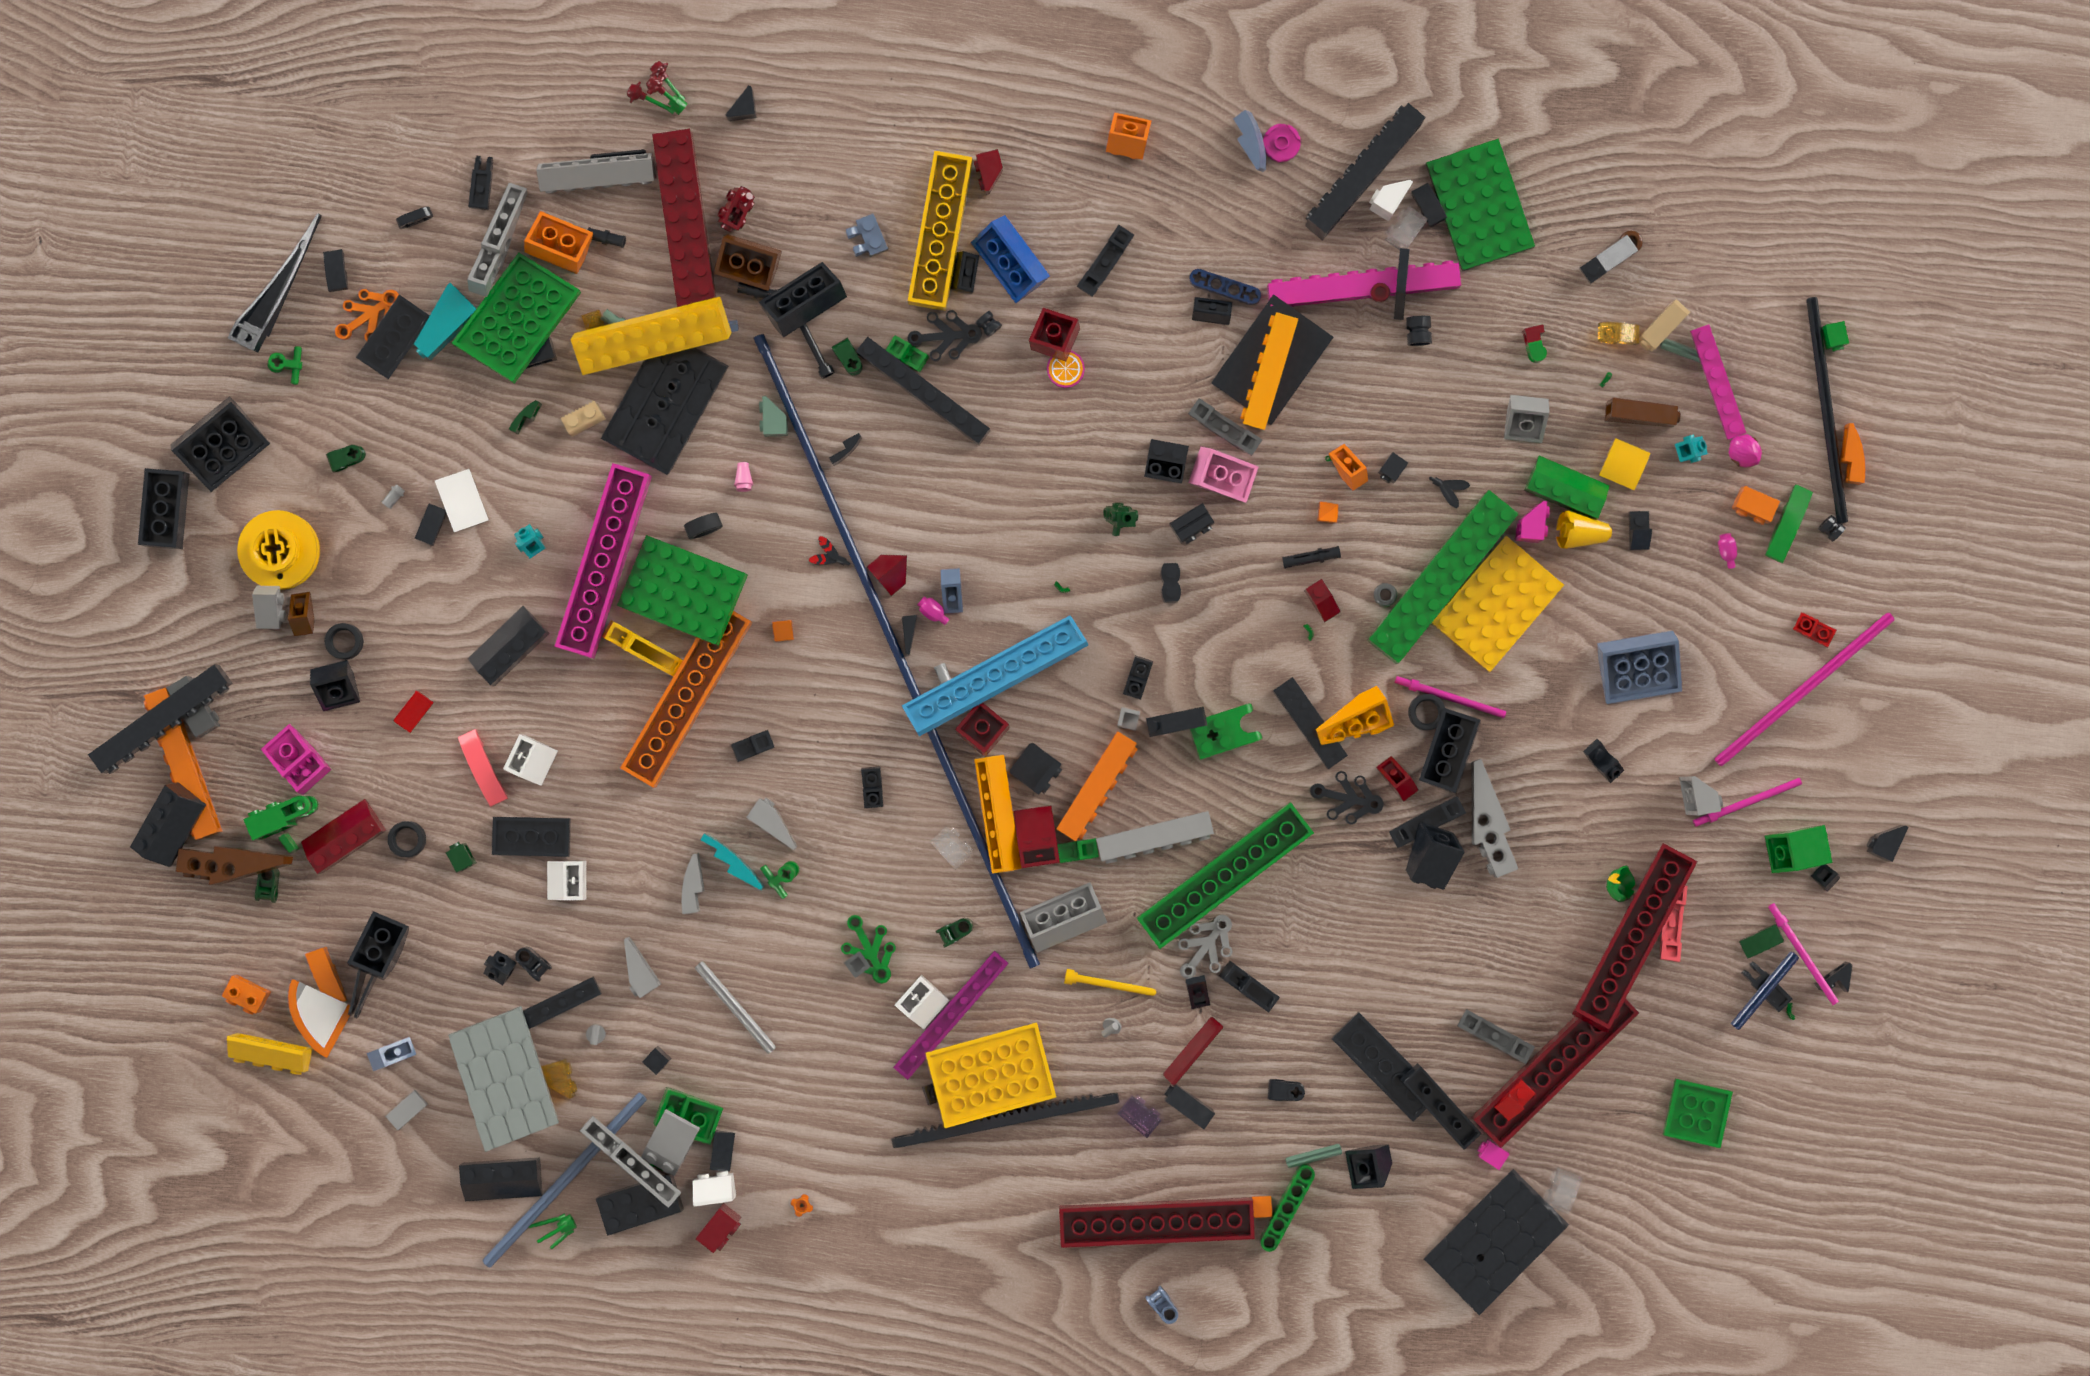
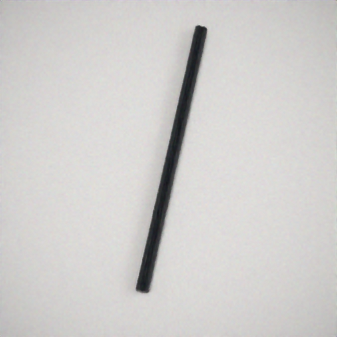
(1827, 410)

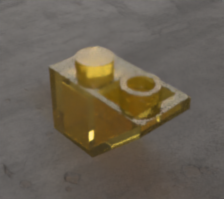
(558, 1077)

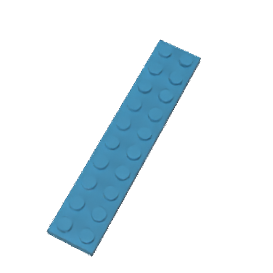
(994, 675)

